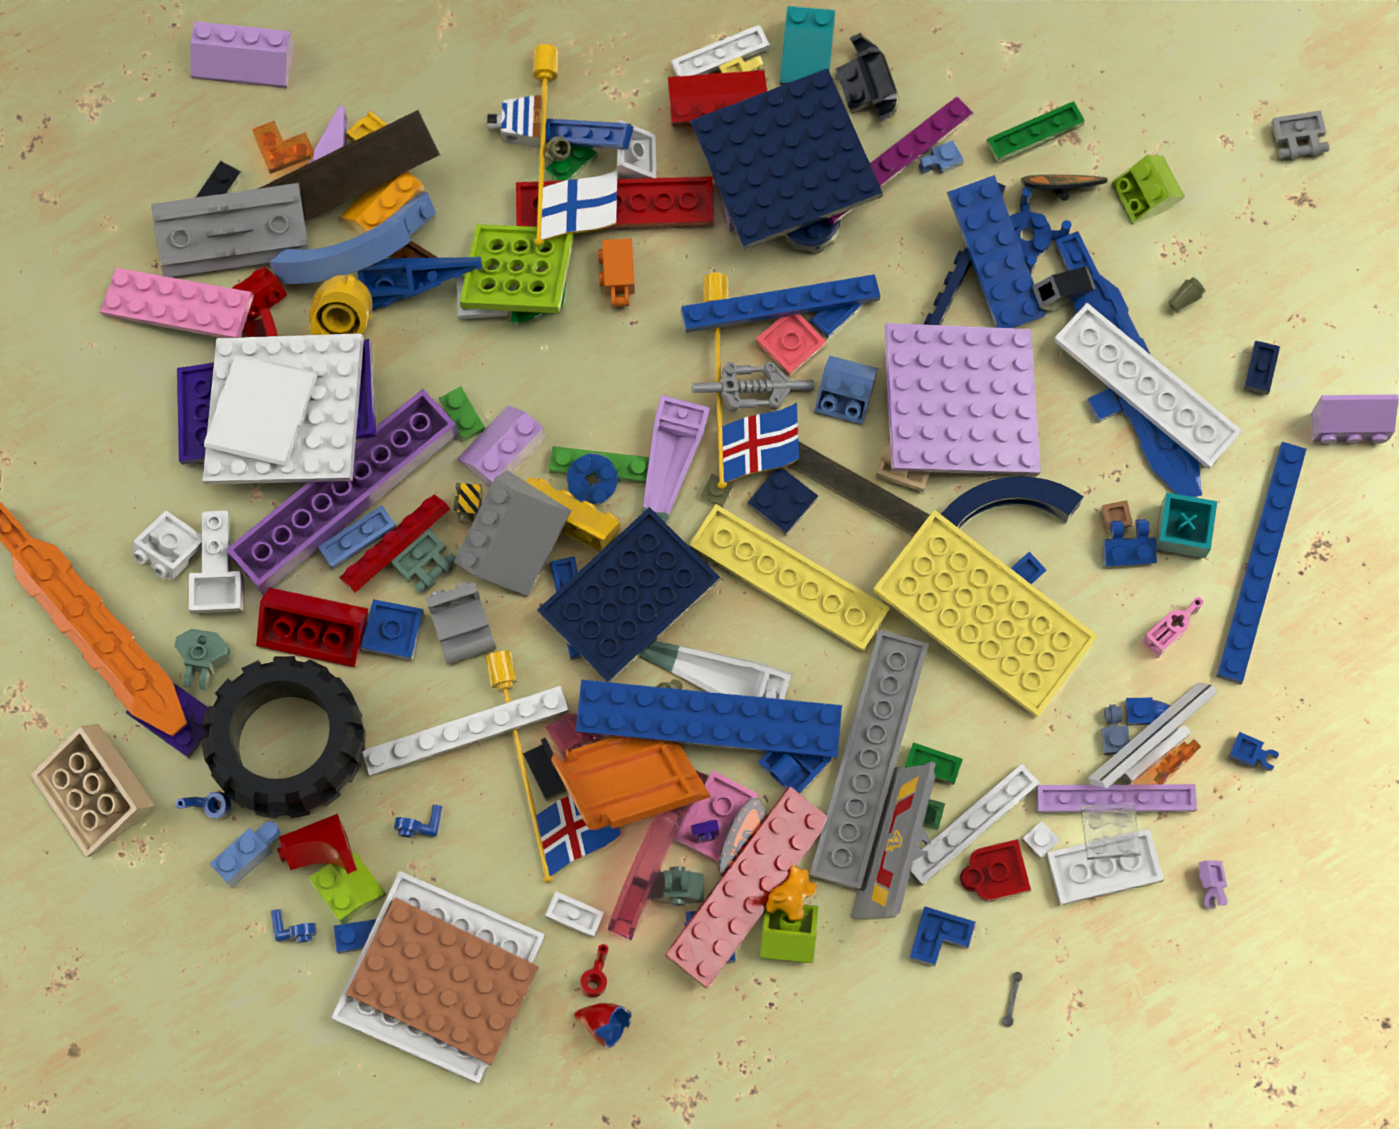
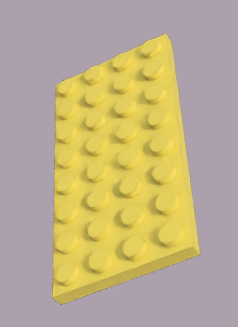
(985, 613)

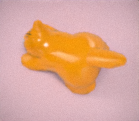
(791, 894)

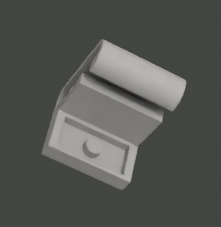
(460, 622)

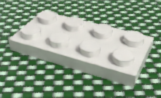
(1084, 879)

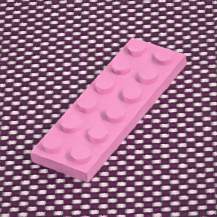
(177, 304)

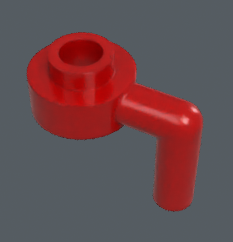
(595, 975)

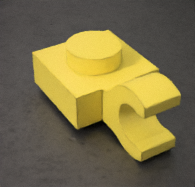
(739, 65)

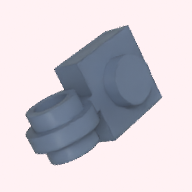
(1114, 737)

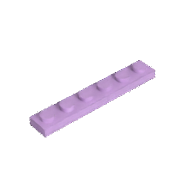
(1145, 796)

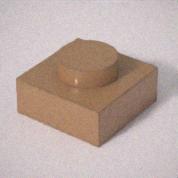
(1117, 512)

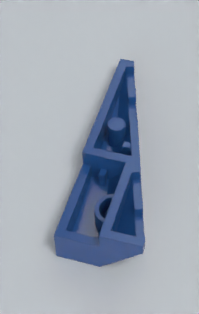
(405, 277)

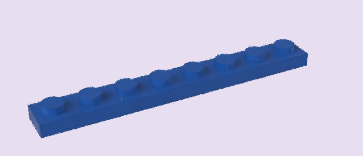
(780, 303)

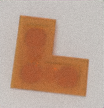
(280, 153)
(1172, 764)

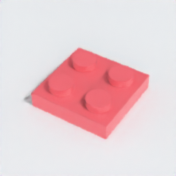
(791, 342)

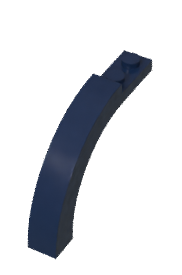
(1012, 491)

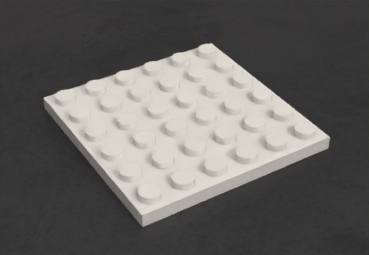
(328, 433)
(463, 914)

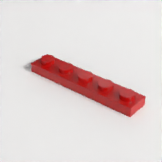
(394, 543)

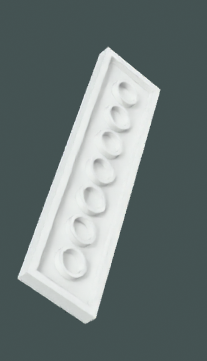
(1147, 385)

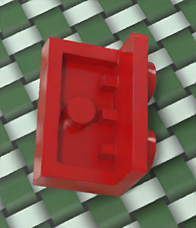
(265, 289)

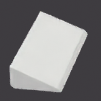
(640, 157)

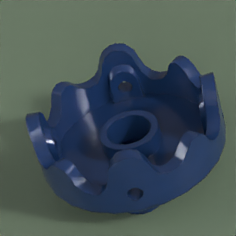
(814, 236)

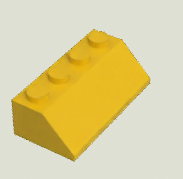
(584, 522)

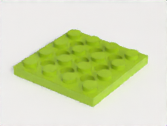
(522, 299)

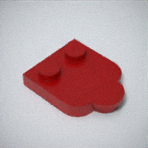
(996, 872)

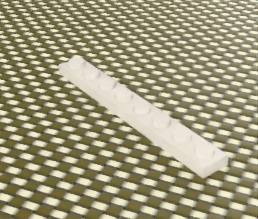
(465, 731)

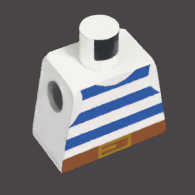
(519, 121)

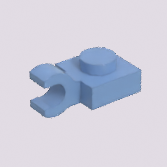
(942, 157)

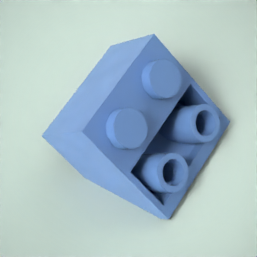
(845, 389)

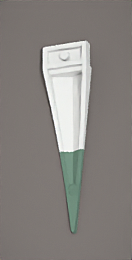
(720, 672)

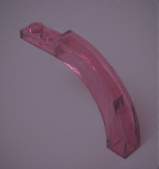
(646, 869)

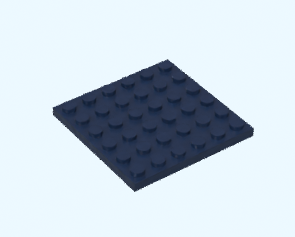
(786, 159)

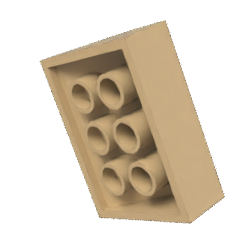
(92, 789)

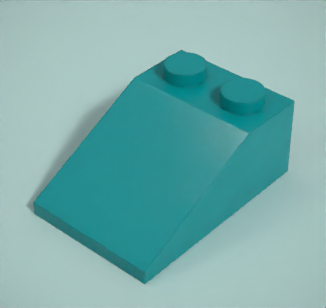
(806, 42)

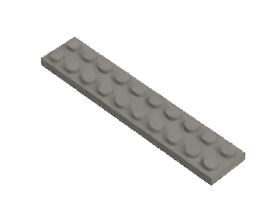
(869, 760)

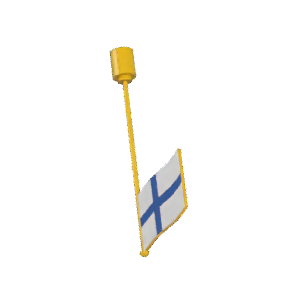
(574, 203)

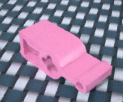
(1171, 633)

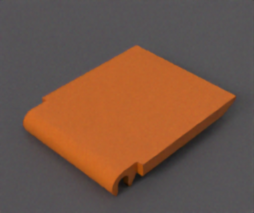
(628, 780)

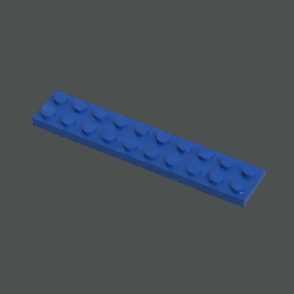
(709, 719)

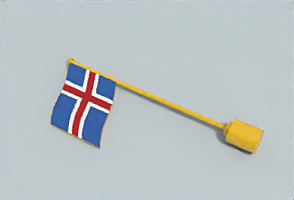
(756, 441)
(560, 827)

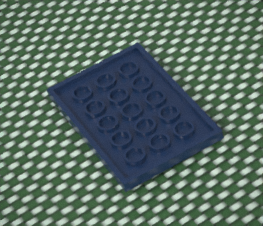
(628, 595)

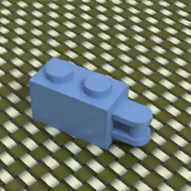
(245, 853)

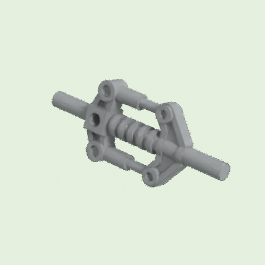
(729, 387)

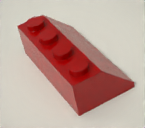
(705, 93)
(311, 626)

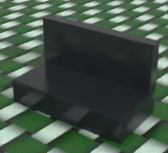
(543, 770)

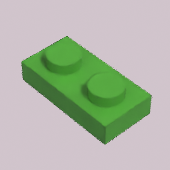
(462, 413)

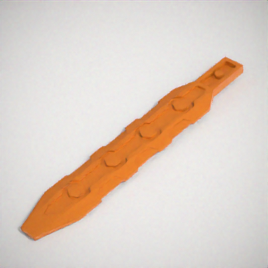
(93, 629)

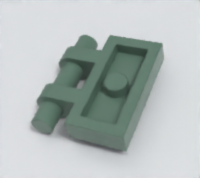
(418, 556)

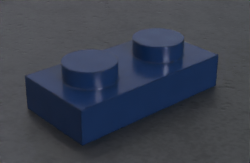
(1261, 367)

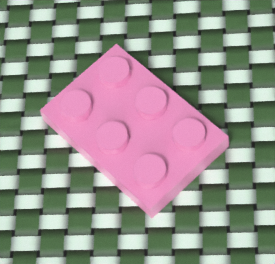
(723, 805)

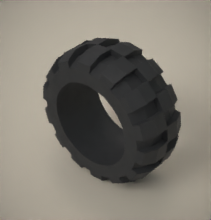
(249, 692)

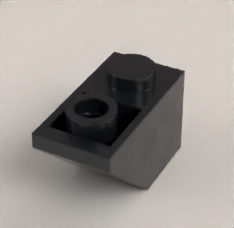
(1063, 288)

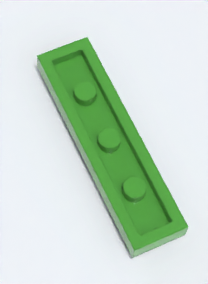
(628, 467)

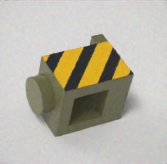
(468, 501)

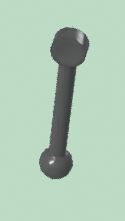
(1008, 1020)

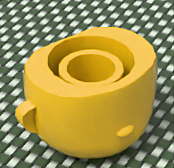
(340, 307)

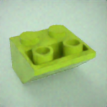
(1148, 188)

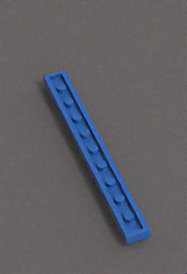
(1261, 563)

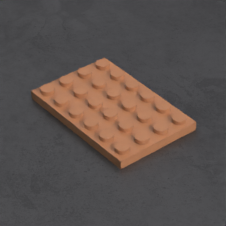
(442, 981)

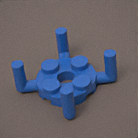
(1038, 226)

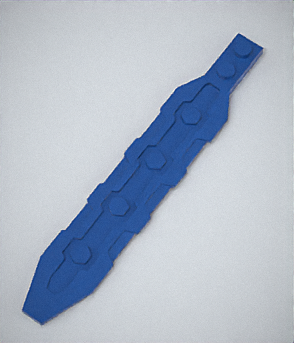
(1165, 457)

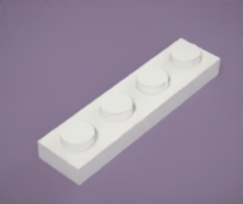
(712, 56)

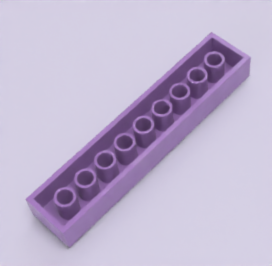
(326, 508)

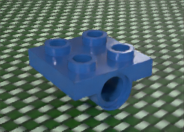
(793, 769)

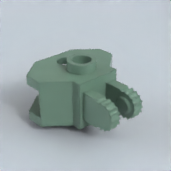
(201, 657)
(678, 887)

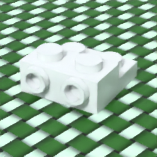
(166, 546)

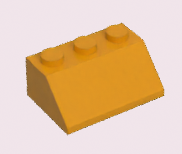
(381, 202)

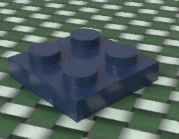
(782, 500)

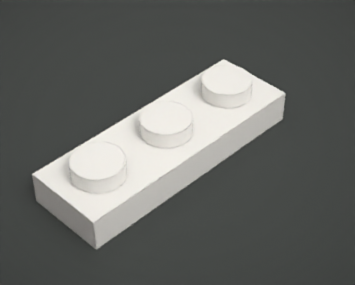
(1156, 754)

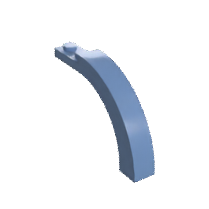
(357, 253)

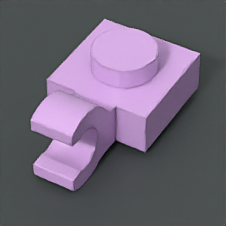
(1213, 879)

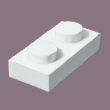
(574, 914)

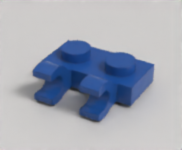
(1129, 550)

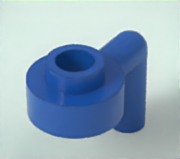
(209, 804)
(408, 827)
(300, 932)

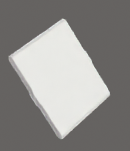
(260, 410)

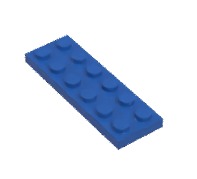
(995, 253)

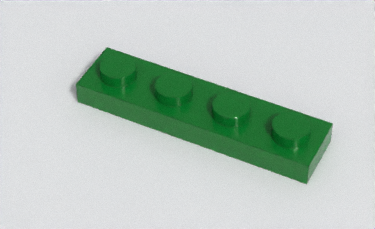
(1035, 131)

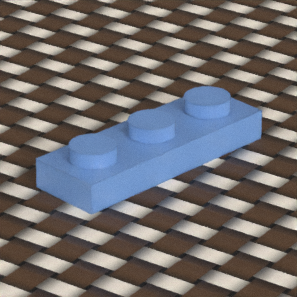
(357, 537)

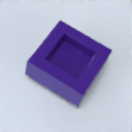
(705, 831)

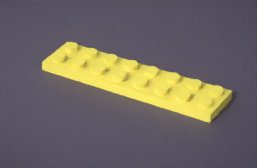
(789, 577)

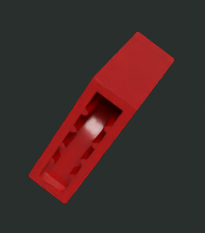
(316, 844)

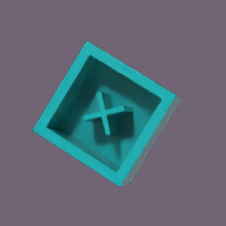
(1186, 525)

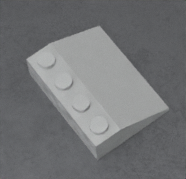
(512, 534)

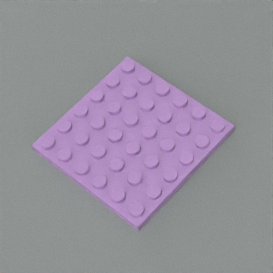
(961, 399)

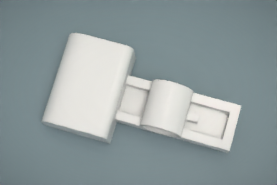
(216, 587)

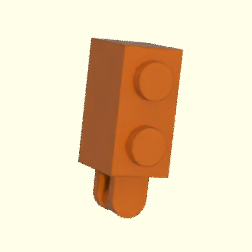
(618, 270)

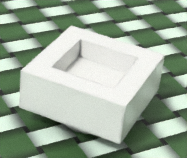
(1040, 840)

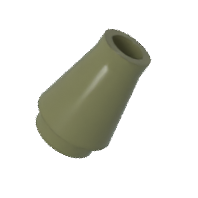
(557, 149)
(1187, 294)

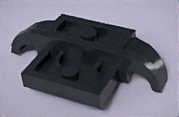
(868, 80)

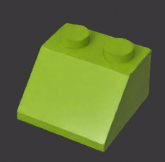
(347, 893)
(788, 938)

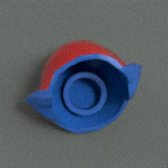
(604, 1022)

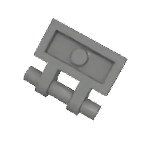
(1300, 127)

